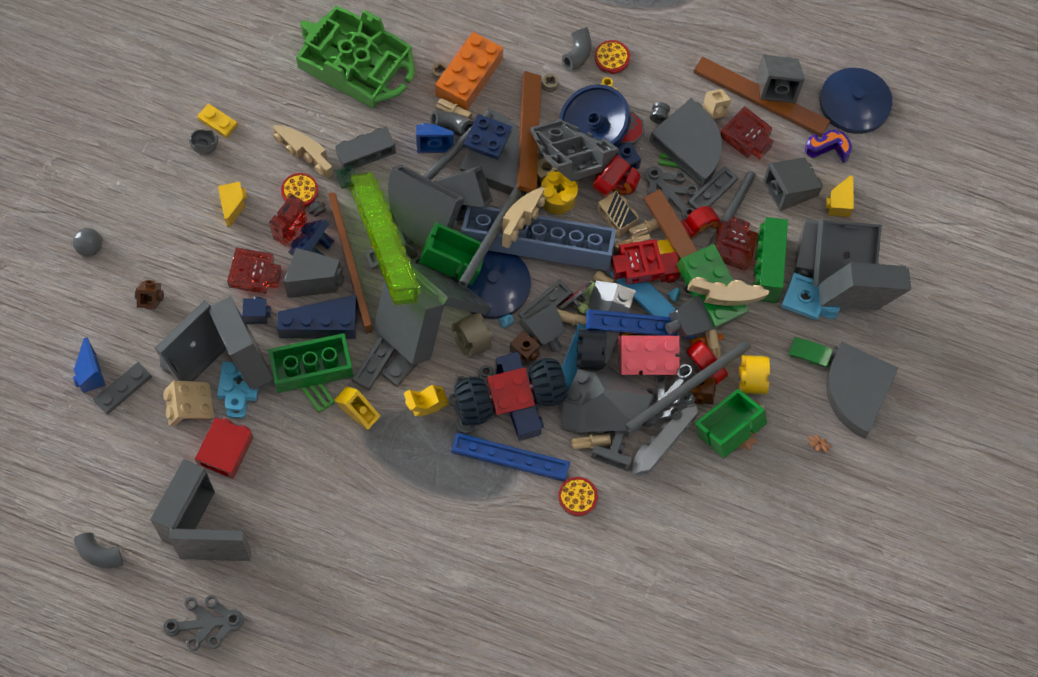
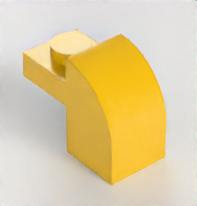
(426, 401)

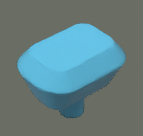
(674, 295)
(506, 321)

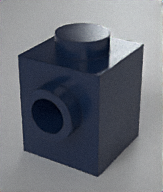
(629, 154)
(256, 310)

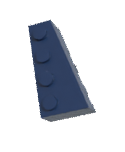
(320, 319)
(526, 420)

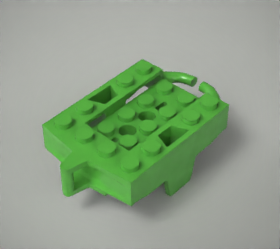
(352, 32)

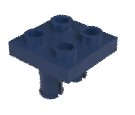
(488, 136)
(311, 234)

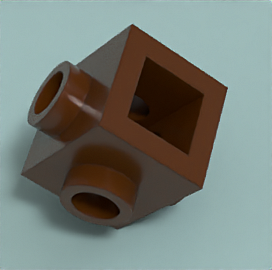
(149, 294)
(526, 346)
(705, 392)

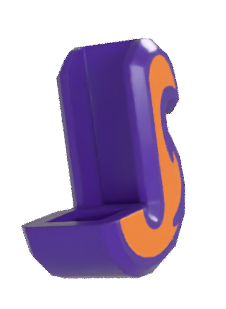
(831, 140)

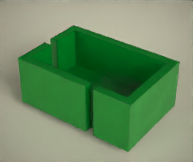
(449, 251)
(731, 423)

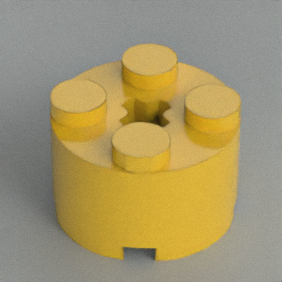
(559, 193)
(754, 374)

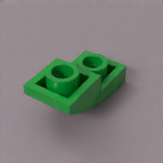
(811, 352)

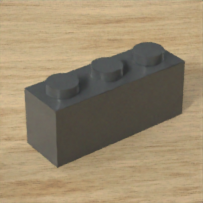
(366, 148)

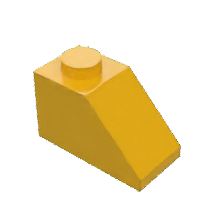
(841, 199)
(232, 201)
(357, 407)

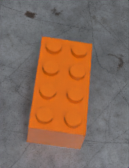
(469, 71)

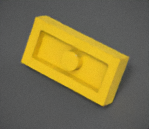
(217, 120)

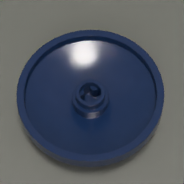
(856, 100)
(598, 111)
(502, 284)

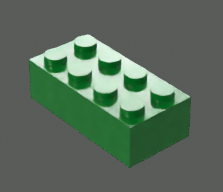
(771, 257)
(710, 266)
(310, 363)

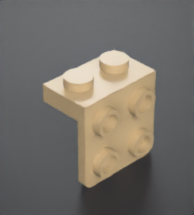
(188, 401)

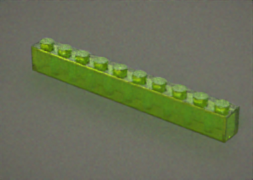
(384, 239)

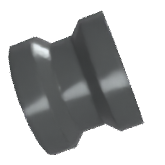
(659, 112)

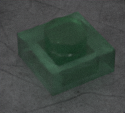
(343, 176)

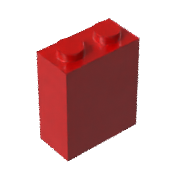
(224, 447)

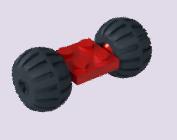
(510, 391)

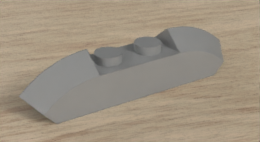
(649, 456)

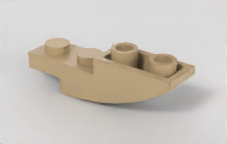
(302, 145)
(521, 214)
(734, 294)

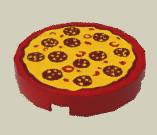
(612, 56)
(301, 186)
(578, 496)

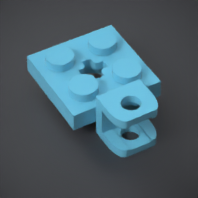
(811, 307)
(234, 394)

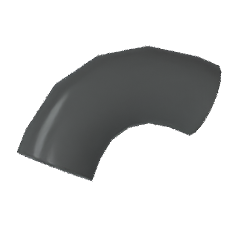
(580, 51)
(451, 121)
(95, 554)

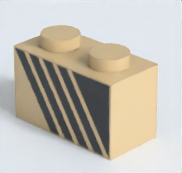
(617, 213)

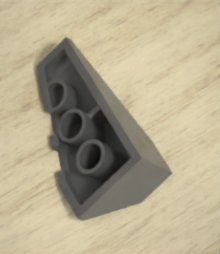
(613, 298)

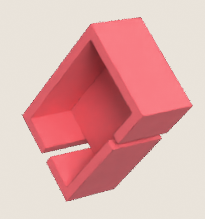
(648, 355)

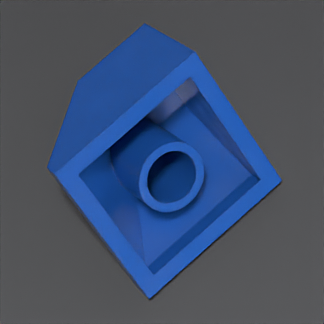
(433, 138)
(88, 369)

